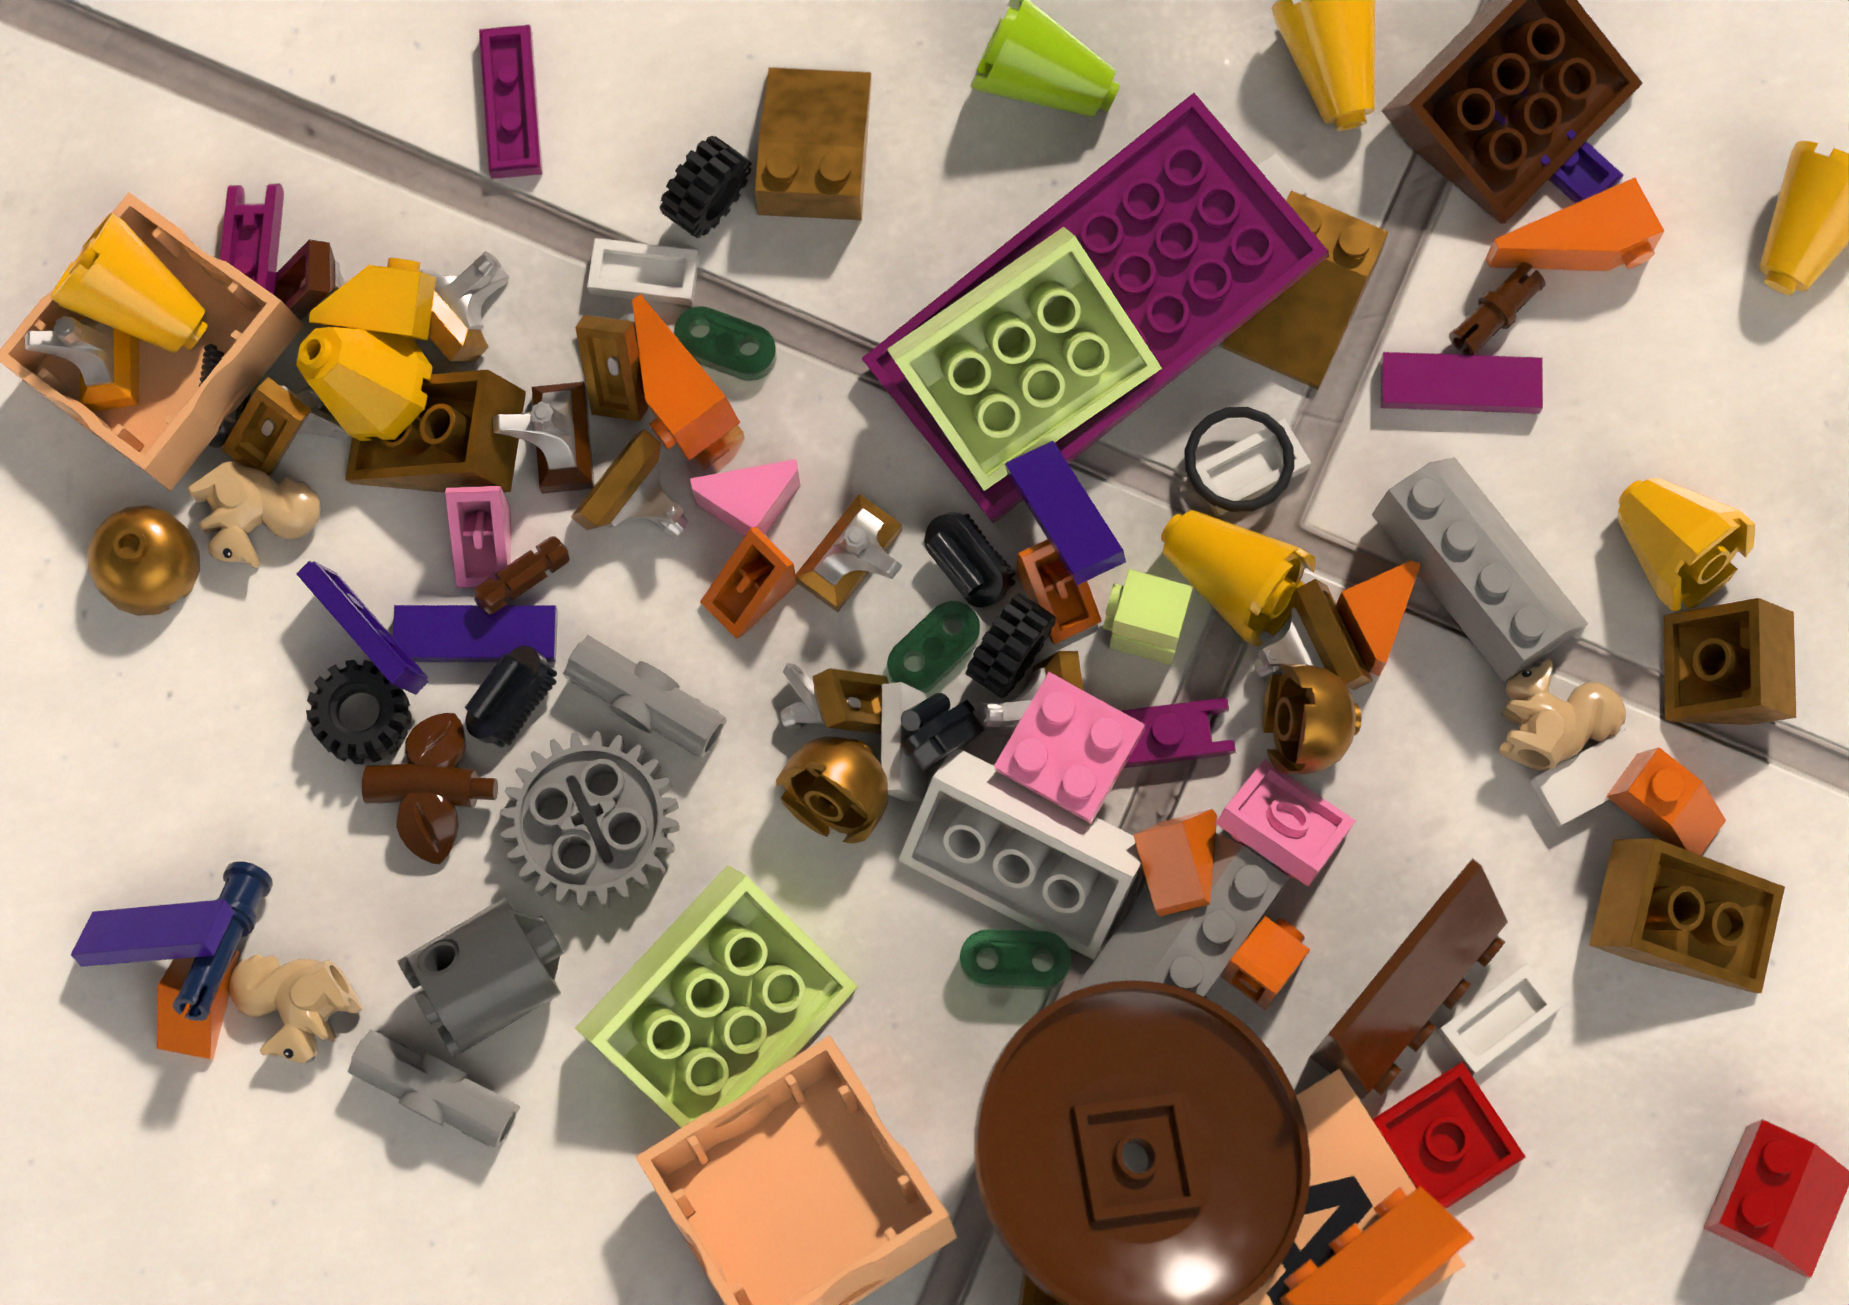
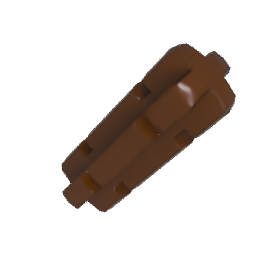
(520, 575)

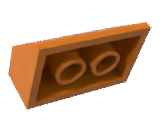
(1386, 1258)

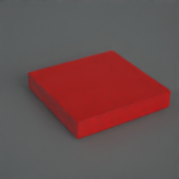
(1449, 1137)

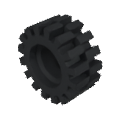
(705, 186)
(1010, 645)
(358, 744)

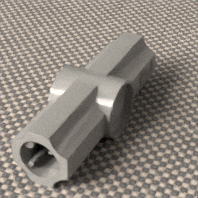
(644, 696)
(433, 1089)

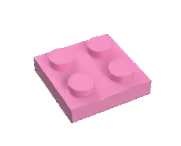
(1069, 747)
(1285, 822)

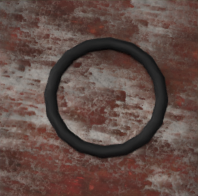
(1221, 502)

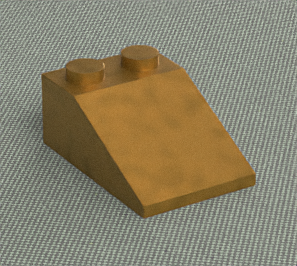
(813, 144)
(1308, 321)
(449, 441)
(1686, 914)

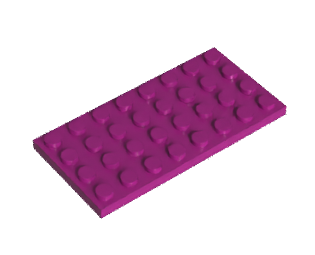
(1183, 242)

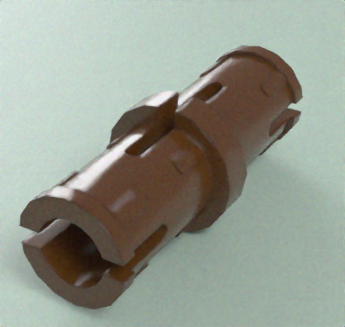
(1497, 309)

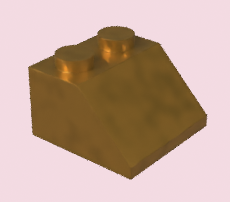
(1730, 664)

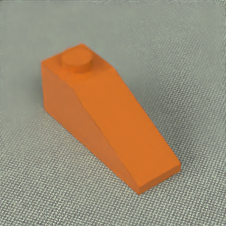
(1587, 236)
(677, 389)

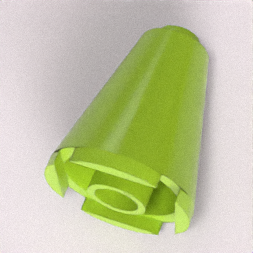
(1044, 64)

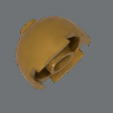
(143, 560)
(1309, 717)
(835, 786)

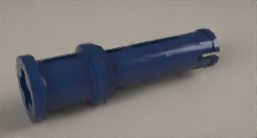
(242, 891)

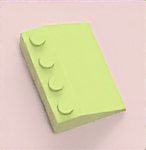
(1024, 357)
(716, 1001)

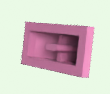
(748, 495)
(478, 533)

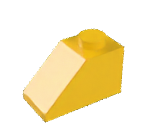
(382, 300)

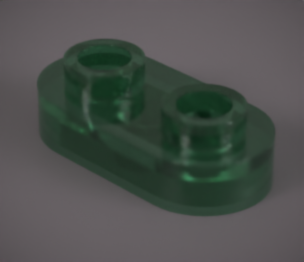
(722, 344)
(935, 646)
(1015, 955)

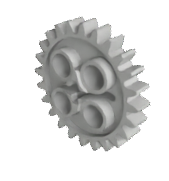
(546, 841)

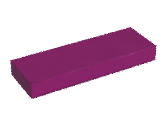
(510, 101)
(1461, 382)

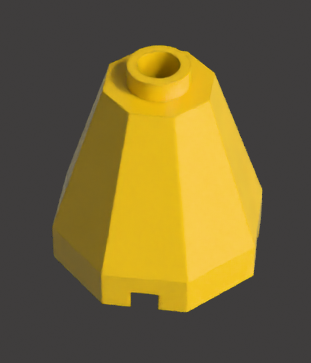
(366, 379)
(1683, 539)

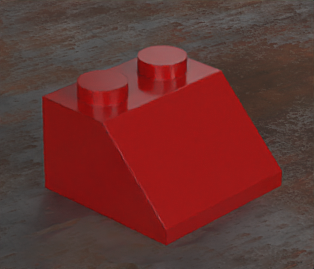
(1779, 1197)

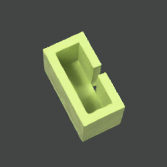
(1147, 616)

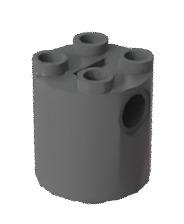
(484, 974)

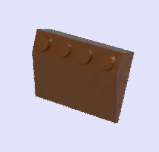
(1536, 45)
(1414, 984)

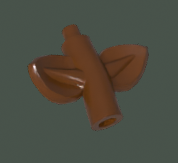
(429, 786)

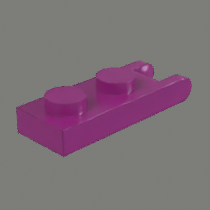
(253, 234)
(1178, 733)

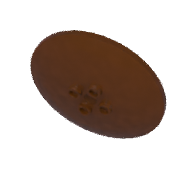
(1203, 1104)

